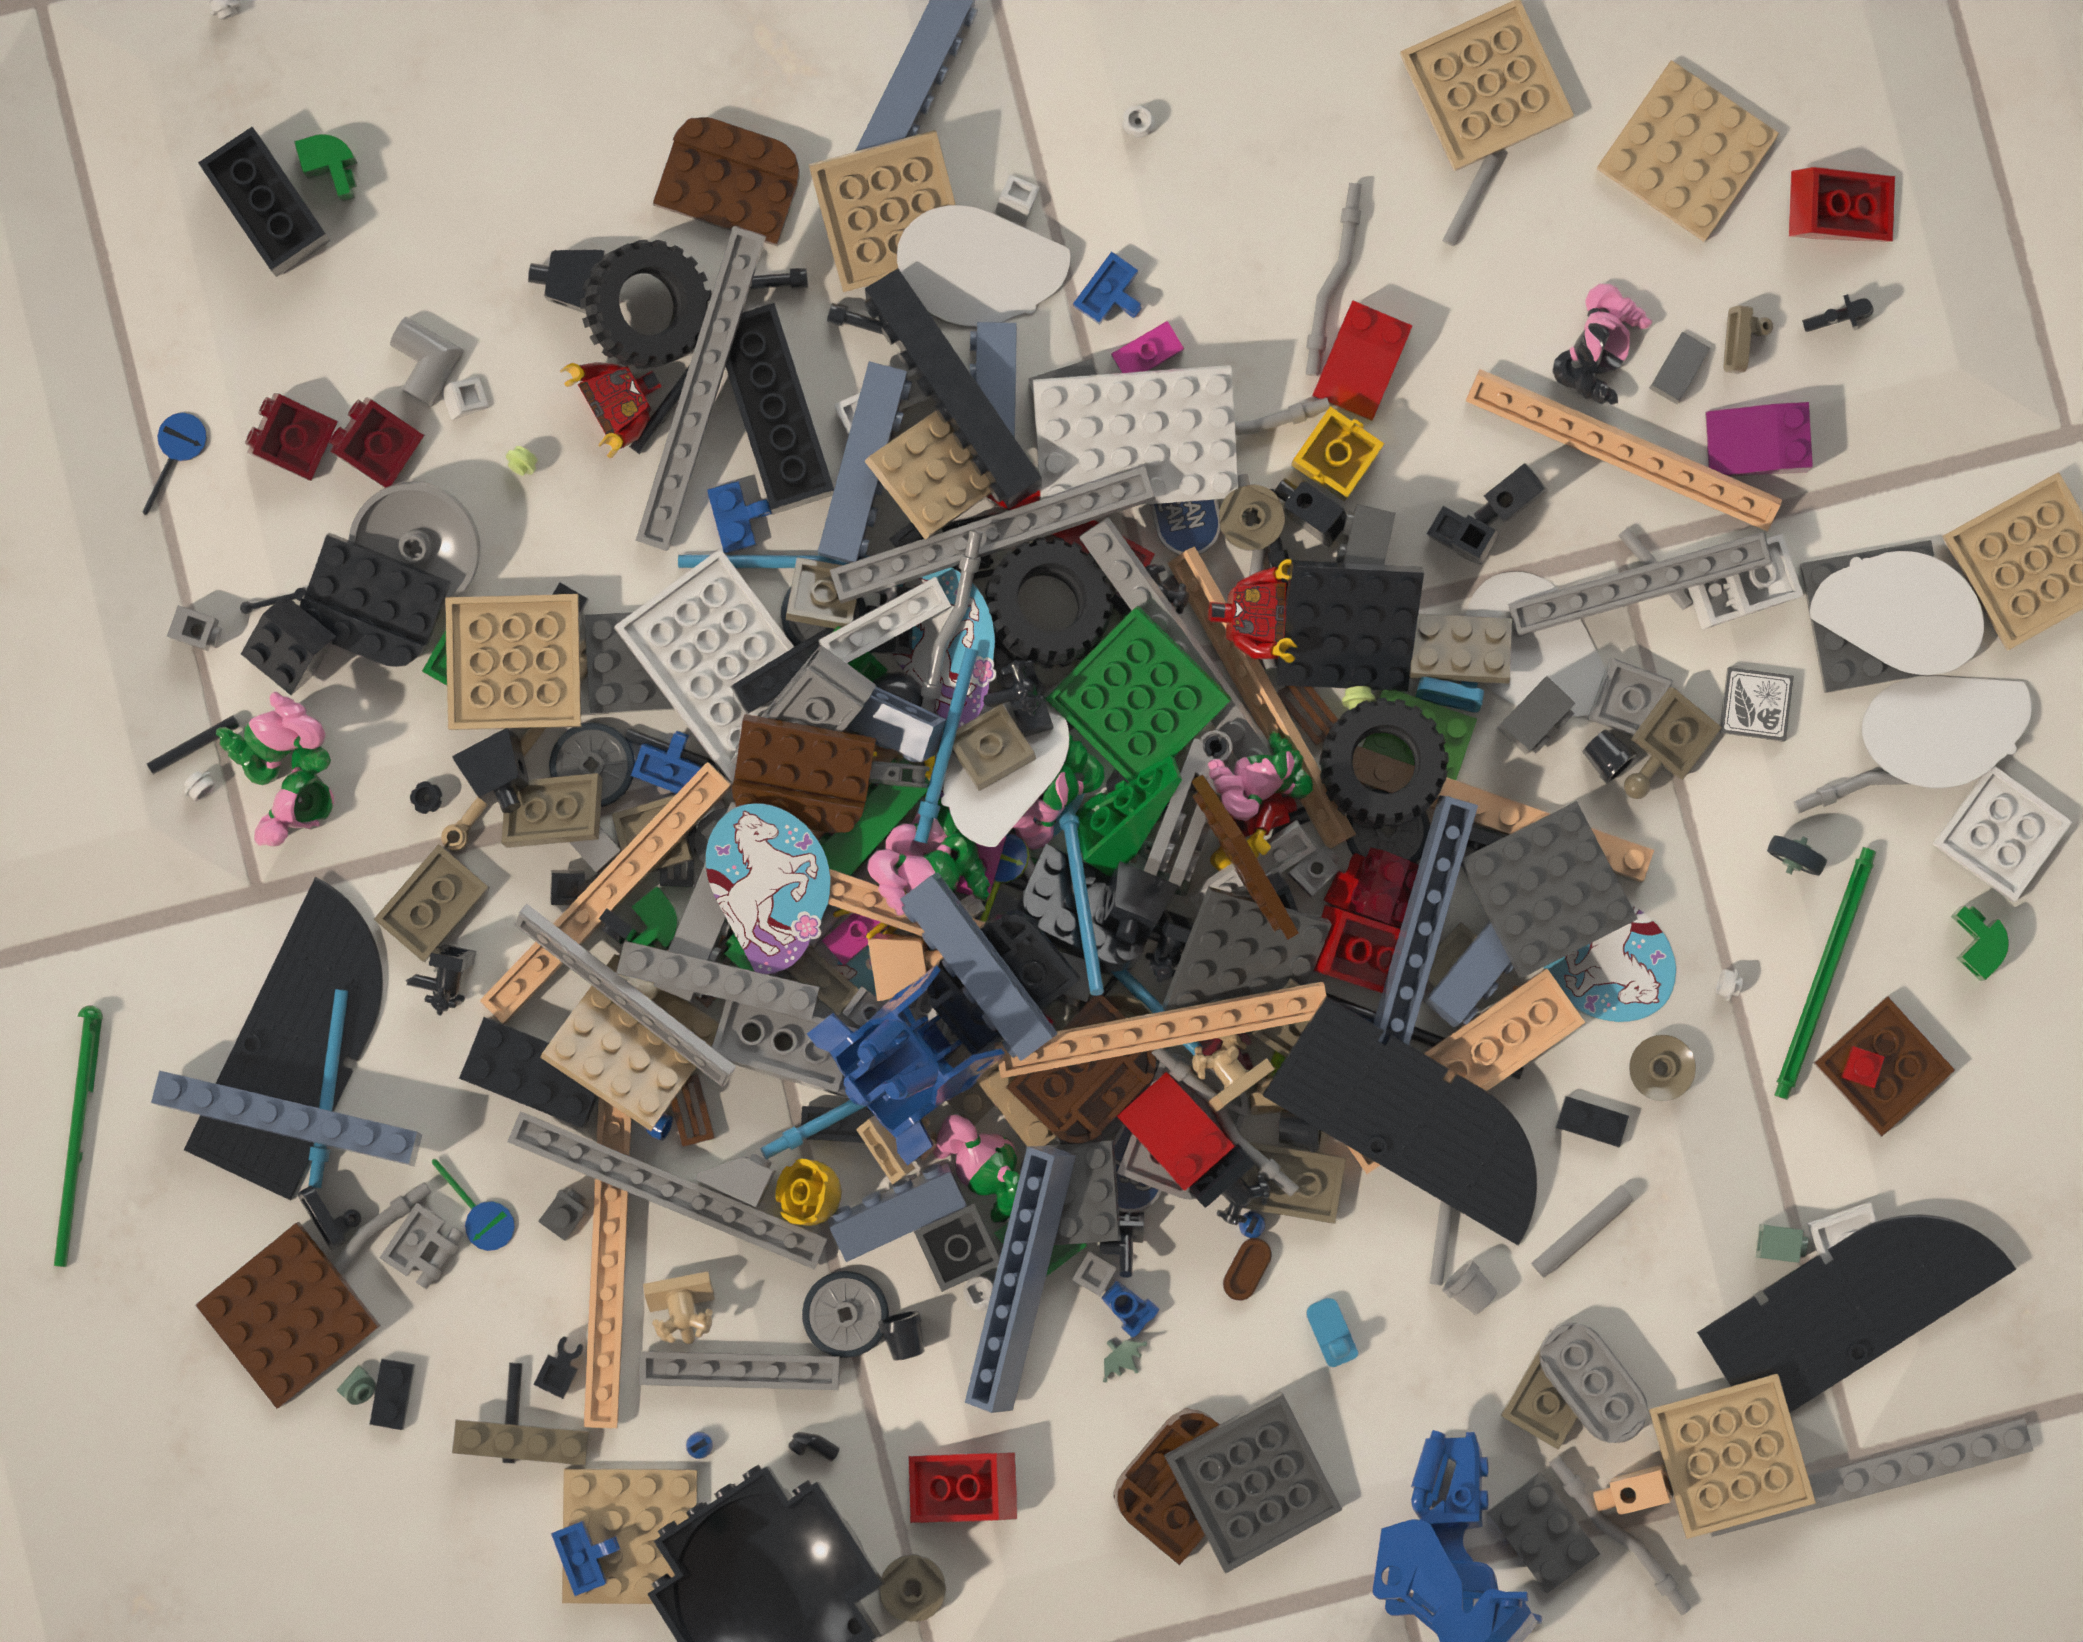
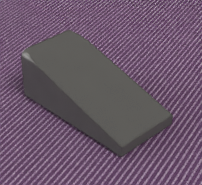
(1679, 368)

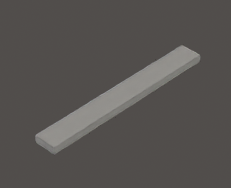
(1640, 584)
(625, 995)

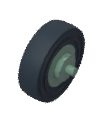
(1796, 855)

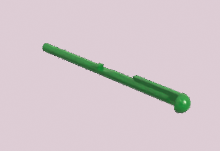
(84, 1084)

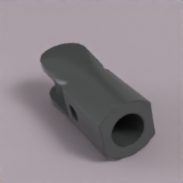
(891, 774)

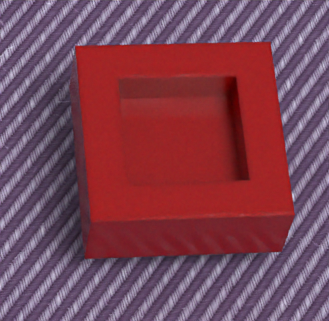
(1862, 1067)

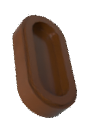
(1247, 1269)

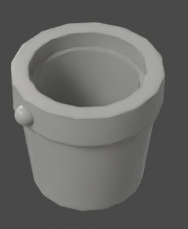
(1470, 1288)

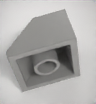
(741, 1178)

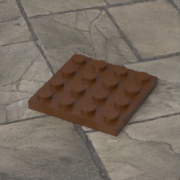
(1242, 858)
(287, 1315)

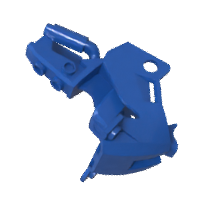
(900, 1066)
(1432, 1556)

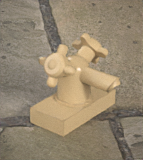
(1229, 1070)
(884, 1148)
(679, 1298)

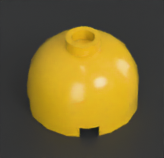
(808, 1192)

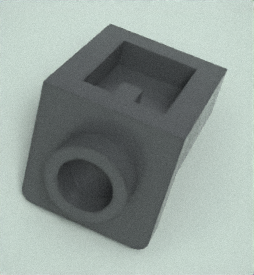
(564, 1213)

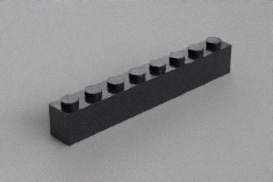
(952, 388)

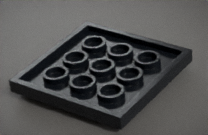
(1350, 625)

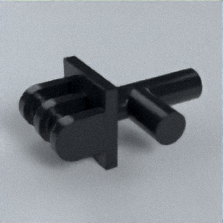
(1853, 311)
(1131, 1231)

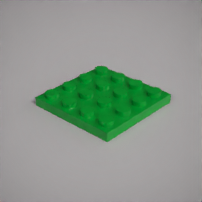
(1138, 696)

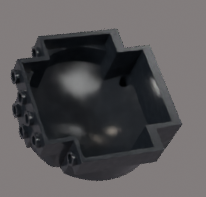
(765, 1568)

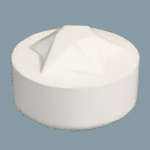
(978, 1292)

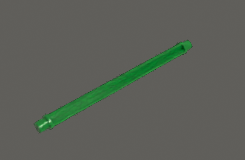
(1825, 973)

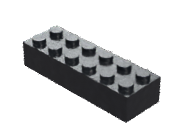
(776, 413)

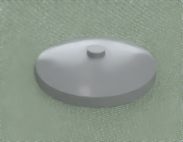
(422, 529)

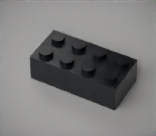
(264, 201)
(511, 1066)

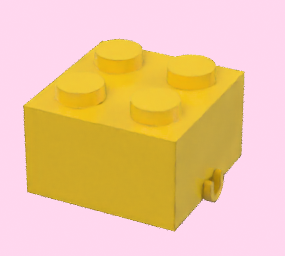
(1337, 453)

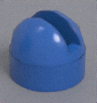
(662, 1128)
(1259, 1228)
(703, 1451)

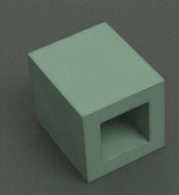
(1781, 1243)

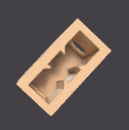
(899, 962)
(1649, 1484)

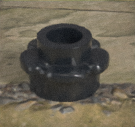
(422, 789)

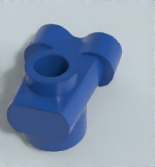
(1134, 1312)

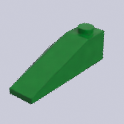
(1119, 822)

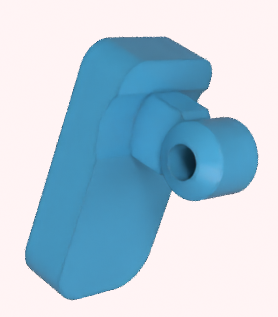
(1458, 696)
(1331, 1332)

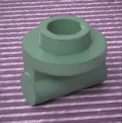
(357, 1386)

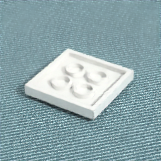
(2002, 833)

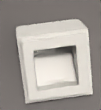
(1017, 199)
(464, 397)

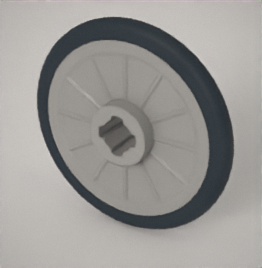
(823, 1321)

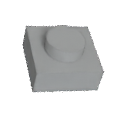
(1094, 1273)

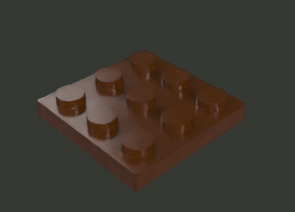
(1907, 1074)

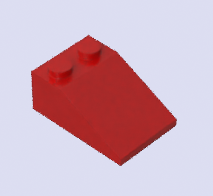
(1841, 205)
(1362, 360)
(1357, 949)
(1175, 1131)
(962, 1487)

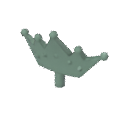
(1121, 1357)

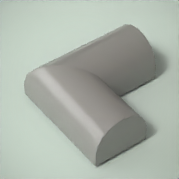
(434, 356)

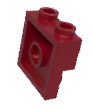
(290, 436)
(375, 442)
(1384, 887)

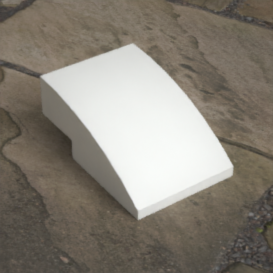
(1749, 591)

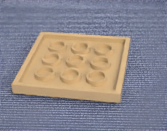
(1486, 84)
(1687, 151)
(872, 200)
(2025, 560)
(513, 662)
(623, 1058)
(1732, 1456)
(633, 1509)

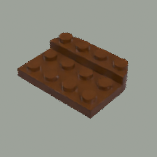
(729, 178)
(804, 771)
(1086, 1096)
(1150, 1493)

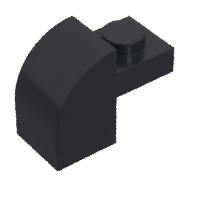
(1463, 535)

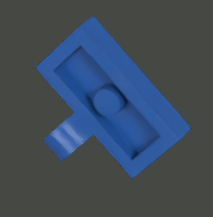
(1108, 289)
(734, 516)
(668, 767)
(581, 1556)

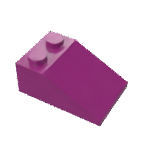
(1760, 439)

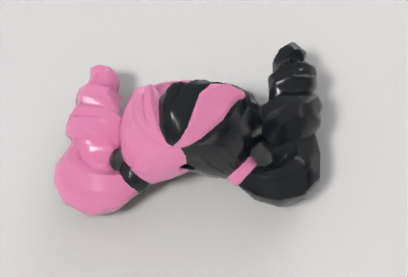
(1601, 344)

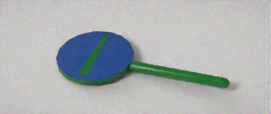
(488, 1223)

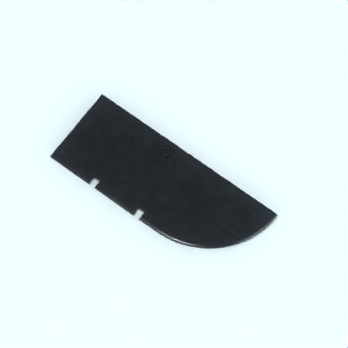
(288, 1034)
(1410, 1119)
(1856, 1307)

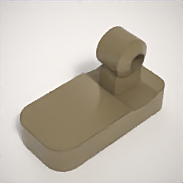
(1738, 337)

